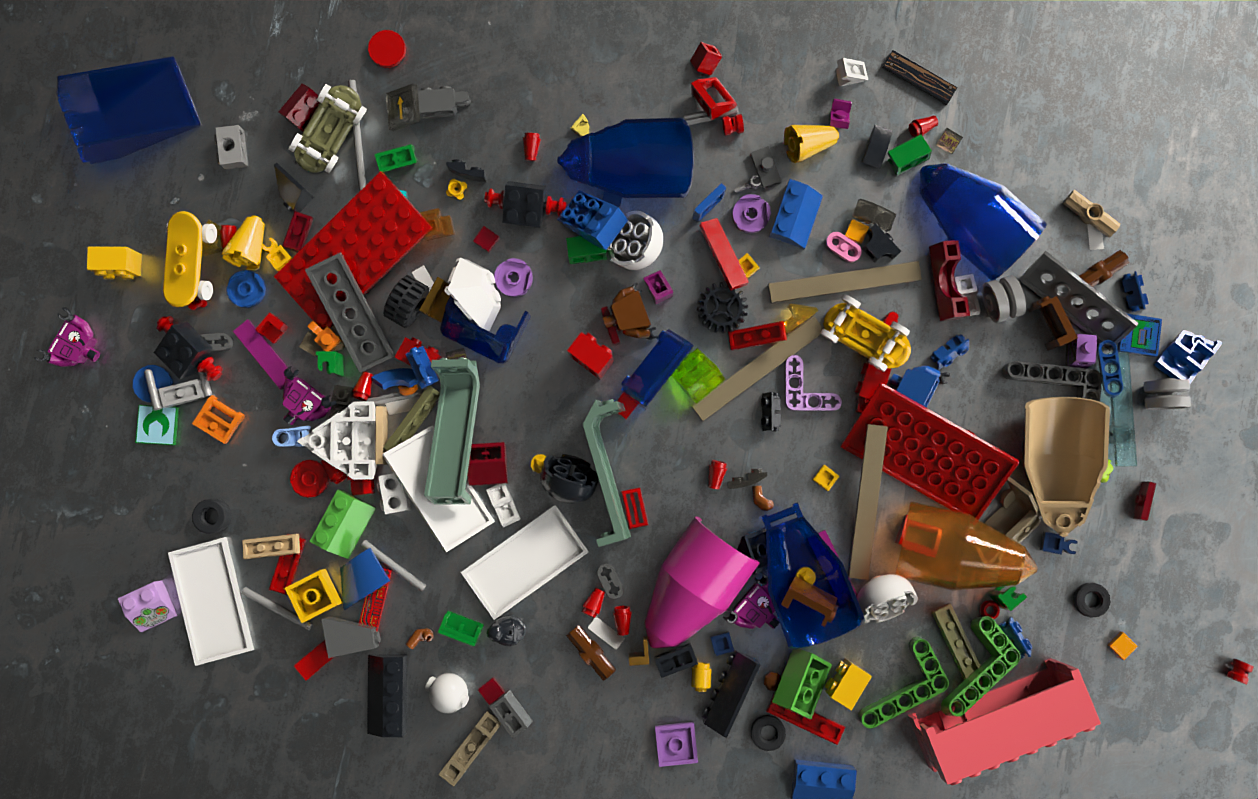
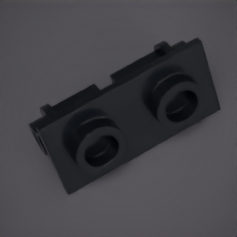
(770, 402)

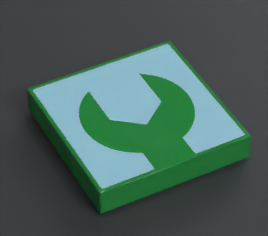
(157, 425)

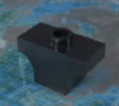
(880, 244)

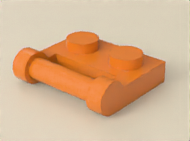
(214, 424)

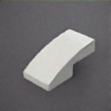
(967, 287)
(503, 504)

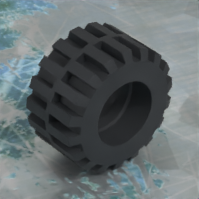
(405, 301)

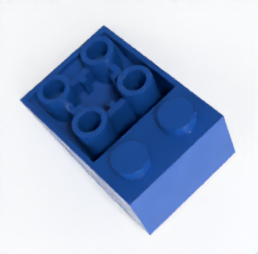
(593, 219)

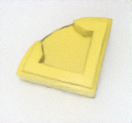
(581, 126)

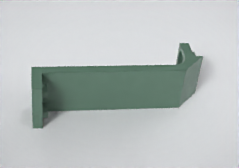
(592, 429)
(453, 431)

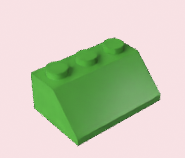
(342, 524)
(802, 683)

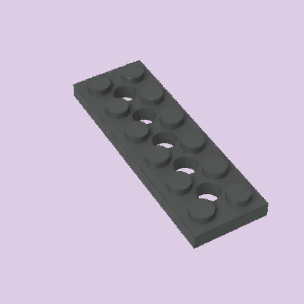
(1078, 288)
(355, 300)

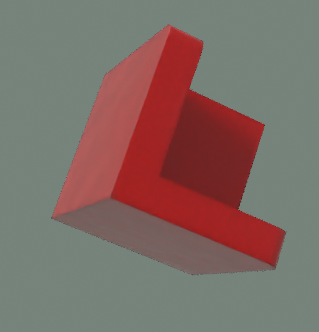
(706, 58)
(272, 327)
(362, 486)

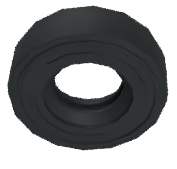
(1102, 606)
(768, 745)

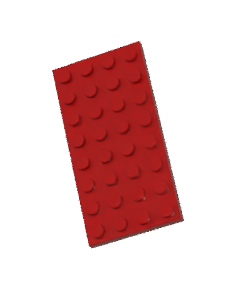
(371, 235)
(933, 453)

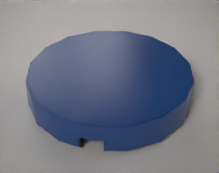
(246, 289)
(161, 377)

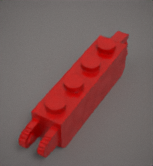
(871, 375)

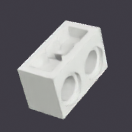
(388, 494)

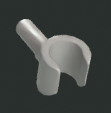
(750, 184)

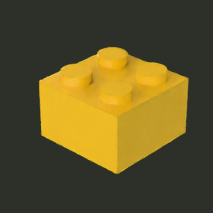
(114, 262)
(313, 595)
(847, 683)

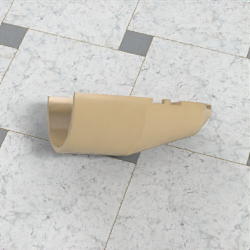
(1065, 457)

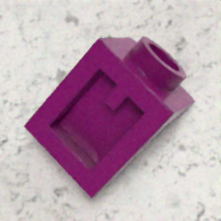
(840, 114)

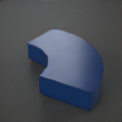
(395, 377)

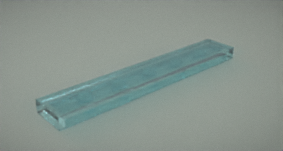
(1123, 416)

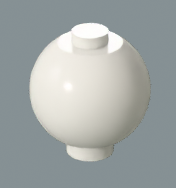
(447, 692)

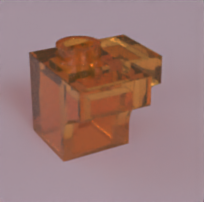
(441, 224)

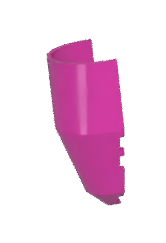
(694, 586)

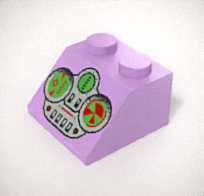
(148, 606)

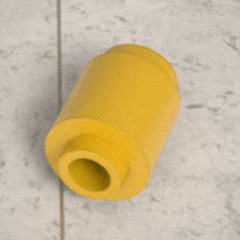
(701, 677)

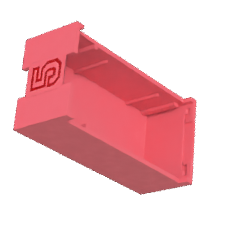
(1007, 723)

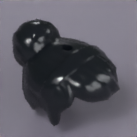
(500, 630)

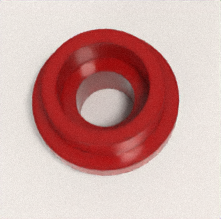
(995, 609)

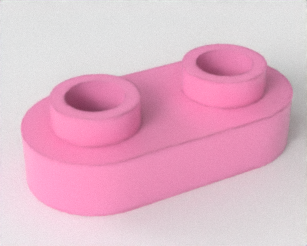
(844, 245)

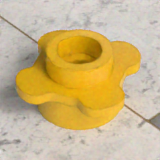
(453, 183)

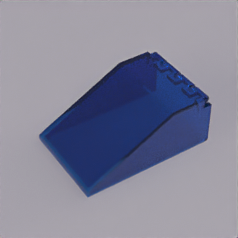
(125, 108)

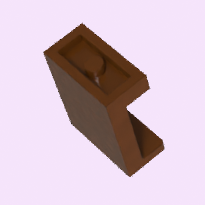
(1056, 321)
(811, 597)

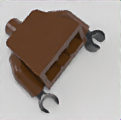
(630, 314)

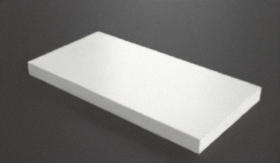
(447, 523)
(524, 562)
(210, 601)

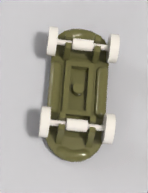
(327, 128)

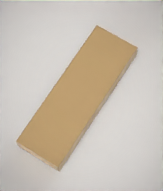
(381, 434)
(271, 546)

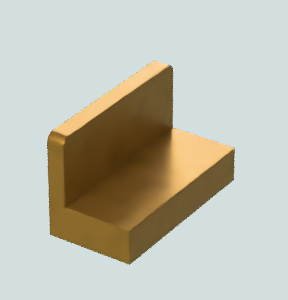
(436, 300)
(640, 658)

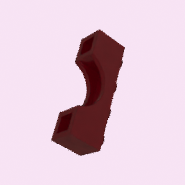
(944, 260)

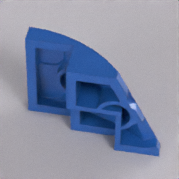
(1186, 355)
(361, 578)

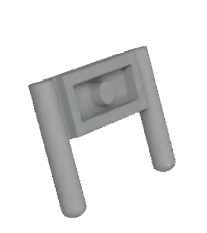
(177, 393)

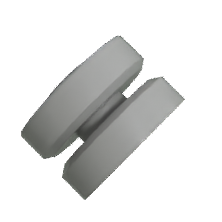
(1004, 298)
(1167, 394)

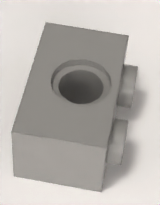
(237, 155)

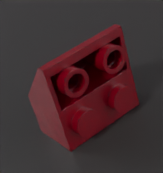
(300, 107)
(488, 464)

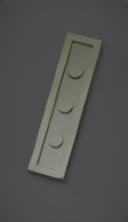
(414, 418)
(956, 640)

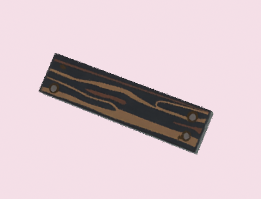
(919, 77)

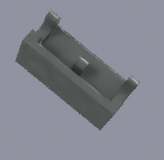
(511, 714)

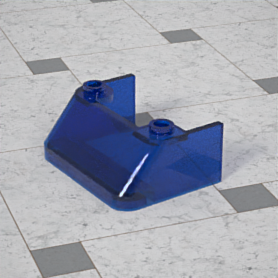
(495, 347)
(656, 368)

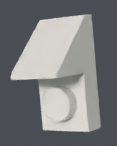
(850, 72)

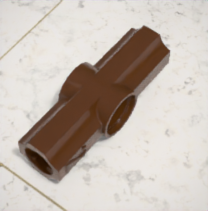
(1105, 268)
(591, 652)

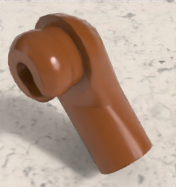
(760, 501)
(420, 635)

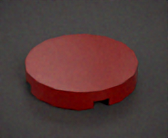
(387, 48)
(309, 478)

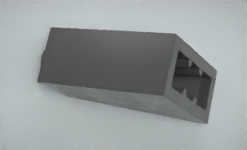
(348, 637)

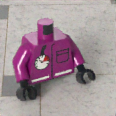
(72, 343)
(303, 399)
(754, 607)

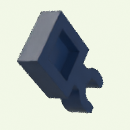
(1055, 543)

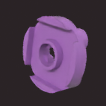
(744, 222)
(507, 269)

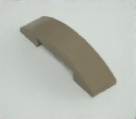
(470, 748)

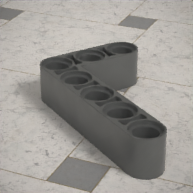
(1061, 377)

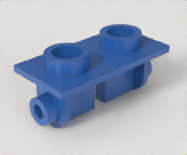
(1137, 298)
(944, 357)
(421, 366)
(1013, 631)

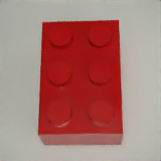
(590, 355)

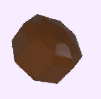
(772, 680)

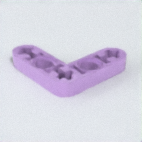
(803, 397)

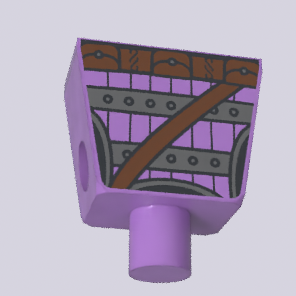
(1081, 351)

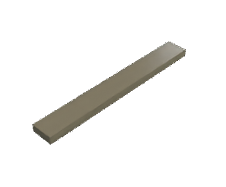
(845, 282)
(758, 368)
(867, 501)

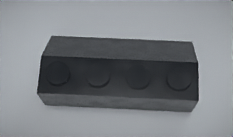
(731, 693)
(387, 695)

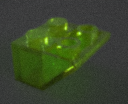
(697, 375)

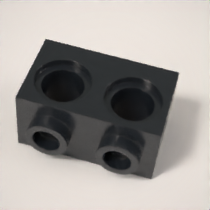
(675, 660)

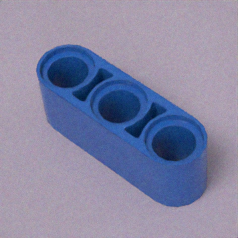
(1111, 359)

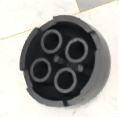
(567, 488)

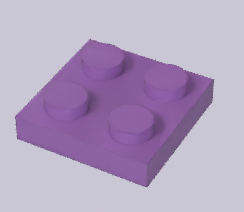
(676, 744)

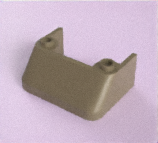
(1018, 513)

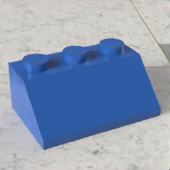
(796, 214)
(823, 780)

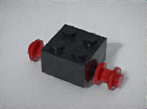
(524, 203)
(185, 350)

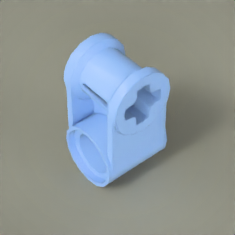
(293, 435)

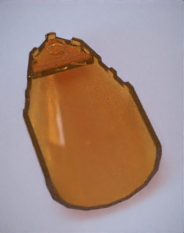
(959, 552)

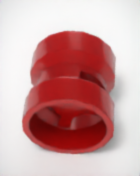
(733, 124)
(1240, 671)

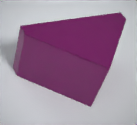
(658, 287)

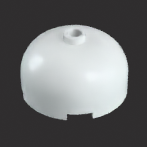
(637, 242)
(884, 589)

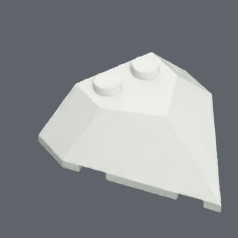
(474, 292)
(347, 440)

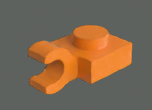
(325, 338)

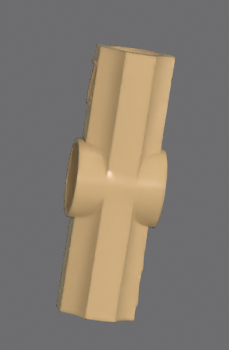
(1101, 219)

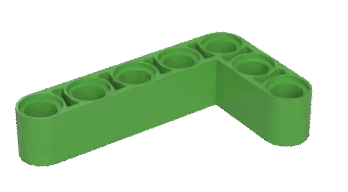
(985, 671)
(909, 690)

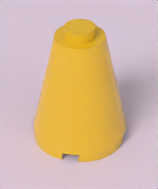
(808, 140)
(246, 244)

